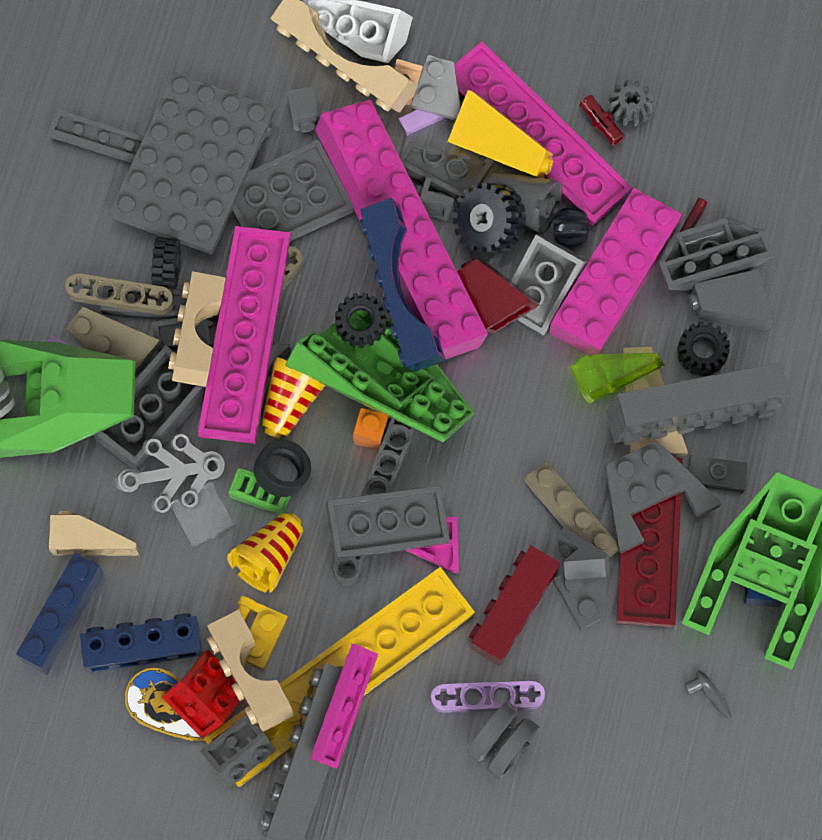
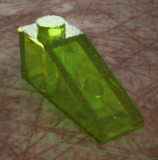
(606, 373)

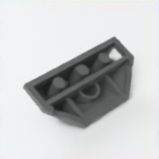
(713, 252)

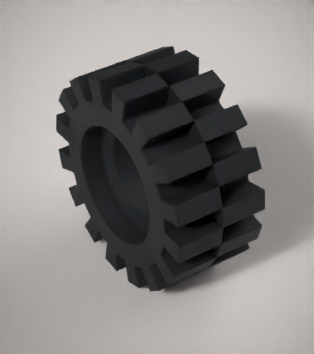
(166, 262)
(358, 303)
(708, 333)

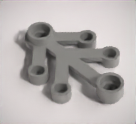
(175, 472)

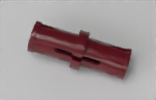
(612, 133)

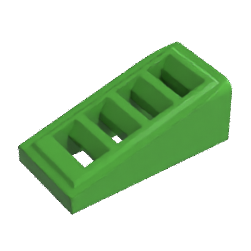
(245, 497)

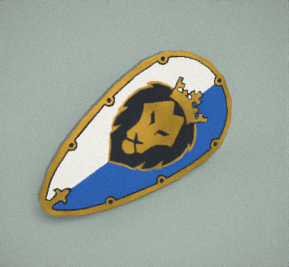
(148, 708)

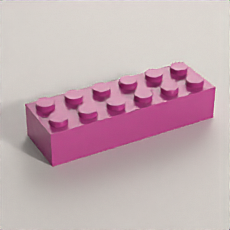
(615, 273)

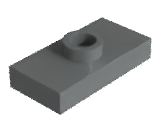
(719, 473)

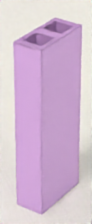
(417, 120)

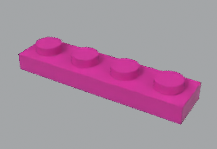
(344, 706)

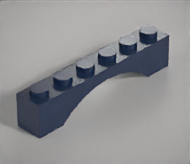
(386, 231)

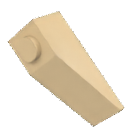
(81, 536)

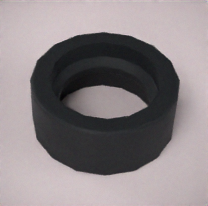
(290, 451)

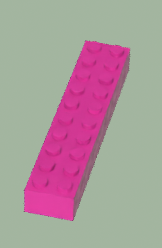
(374, 172)

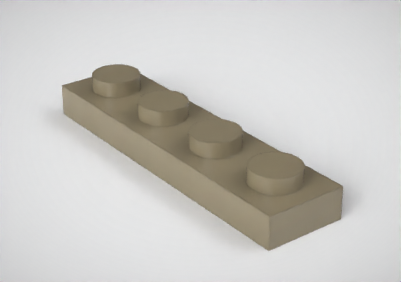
(569, 508)

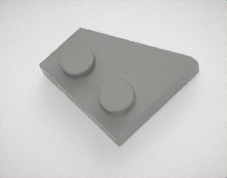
(438, 89)

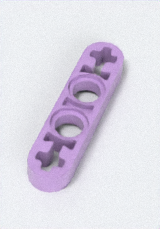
(487, 692)

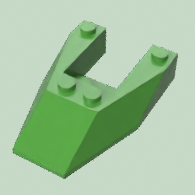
(67, 395)
(774, 551)

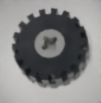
(501, 213)

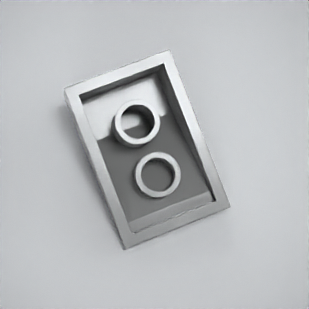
(547, 276)

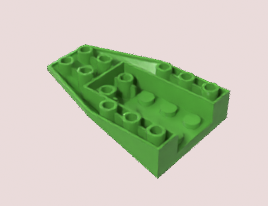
(380, 381)

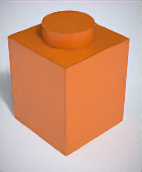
(370, 429)

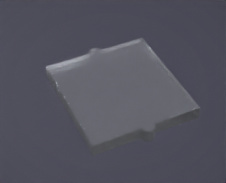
(205, 518)

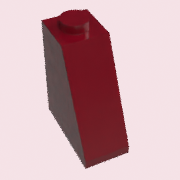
(494, 295)

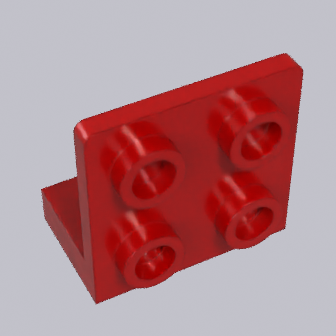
(203, 695)

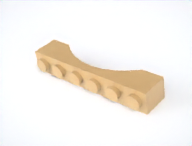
(384, 81)

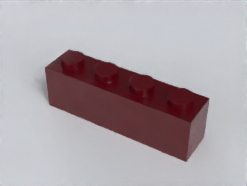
(514, 605)

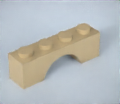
(193, 356)
(265, 698)

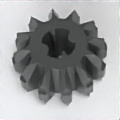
(631, 103)

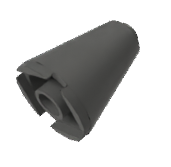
(537, 196)

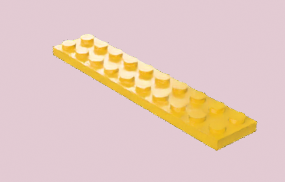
(394, 633)

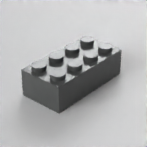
(158, 413)

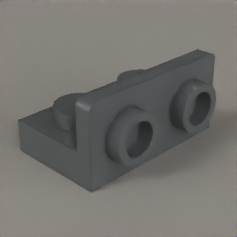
(238, 751)

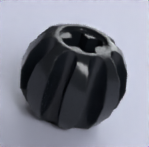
(571, 227)

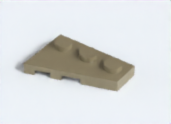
(111, 337)

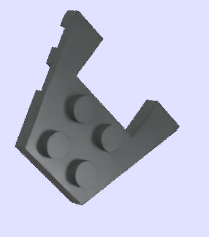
(646, 480)

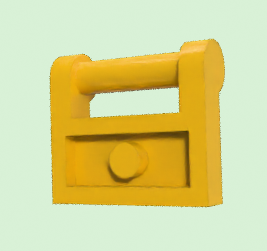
(265, 630)

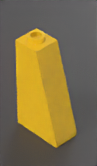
(495, 136)

